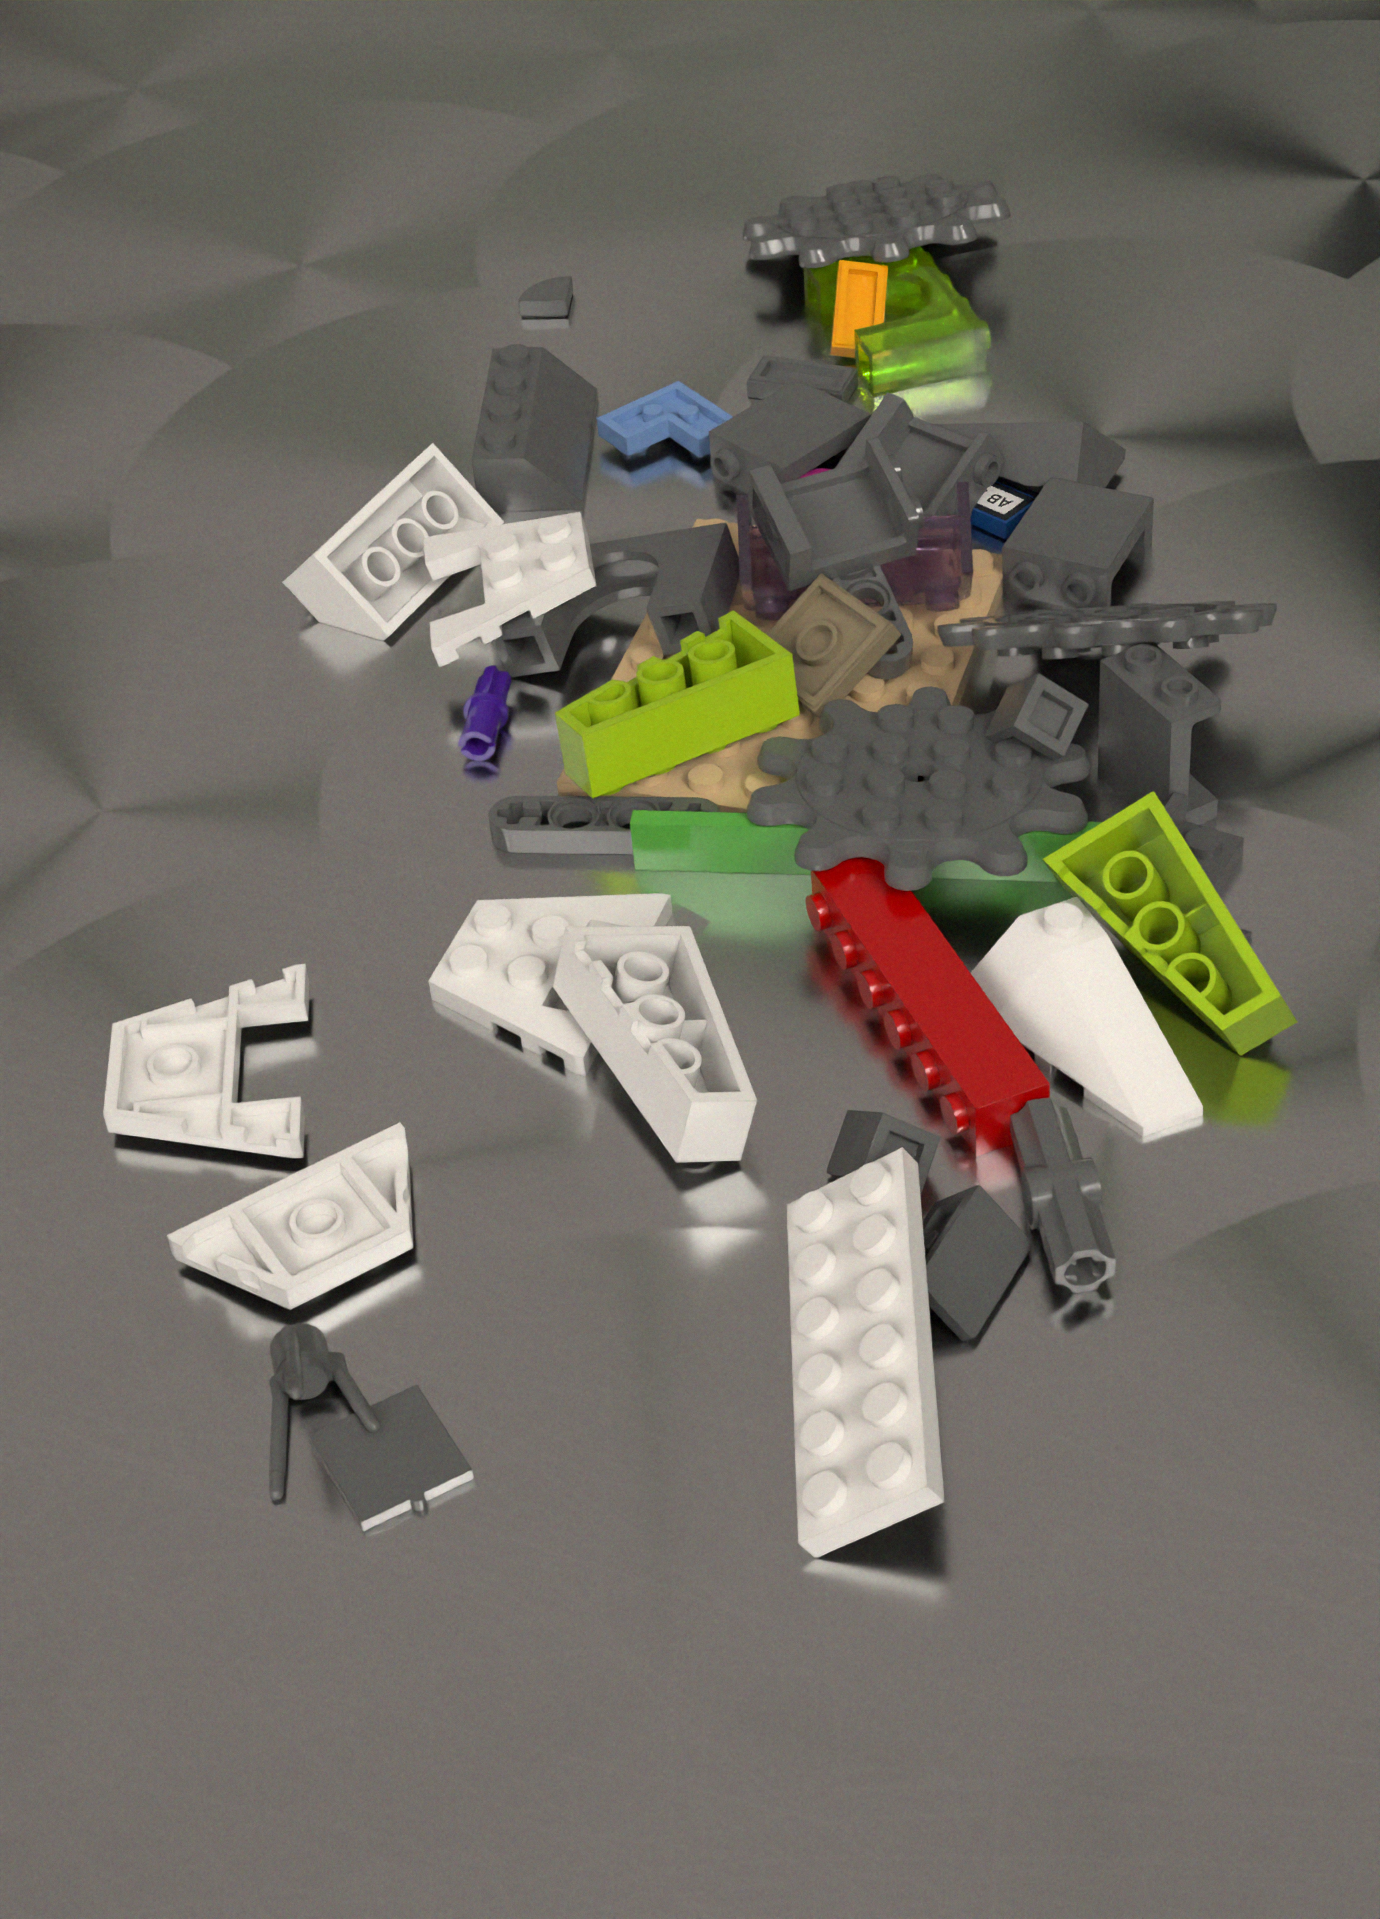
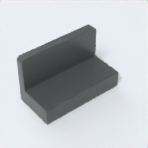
(970, 1258)

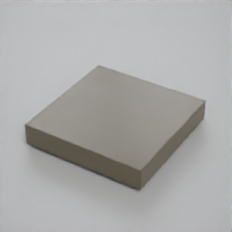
(831, 642)

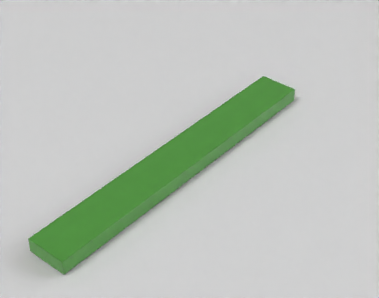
(736, 845)

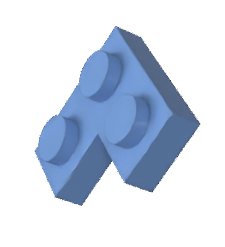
(665, 413)

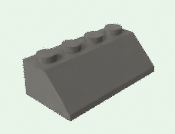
(533, 432)

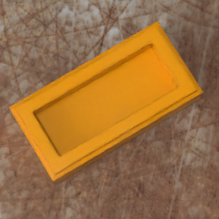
(857, 304)

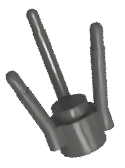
(302, 1372)

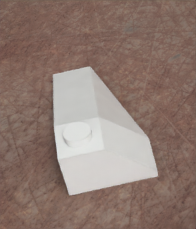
(1083, 1014)

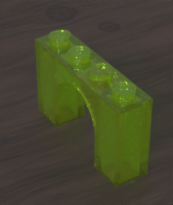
(930, 346)

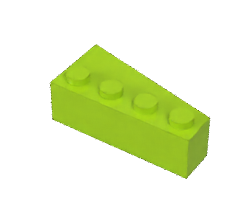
(678, 707)
(1164, 909)

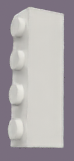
(375, 564)

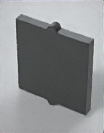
(395, 1467)

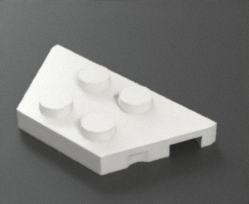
(311, 1225)

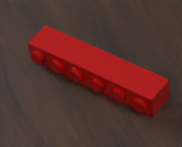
(926, 1001)

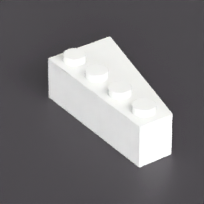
(661, 1034)

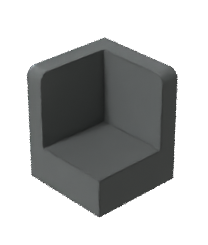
(1038, 715)
(872, 1135)

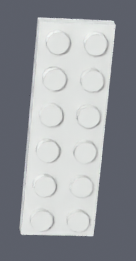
(862, 1356)

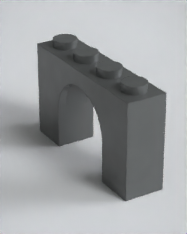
(683, 570)

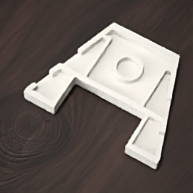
(523, 570)
(508, 959)
(179, 1071)

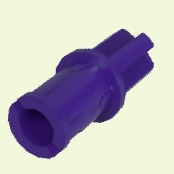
(485, 714)

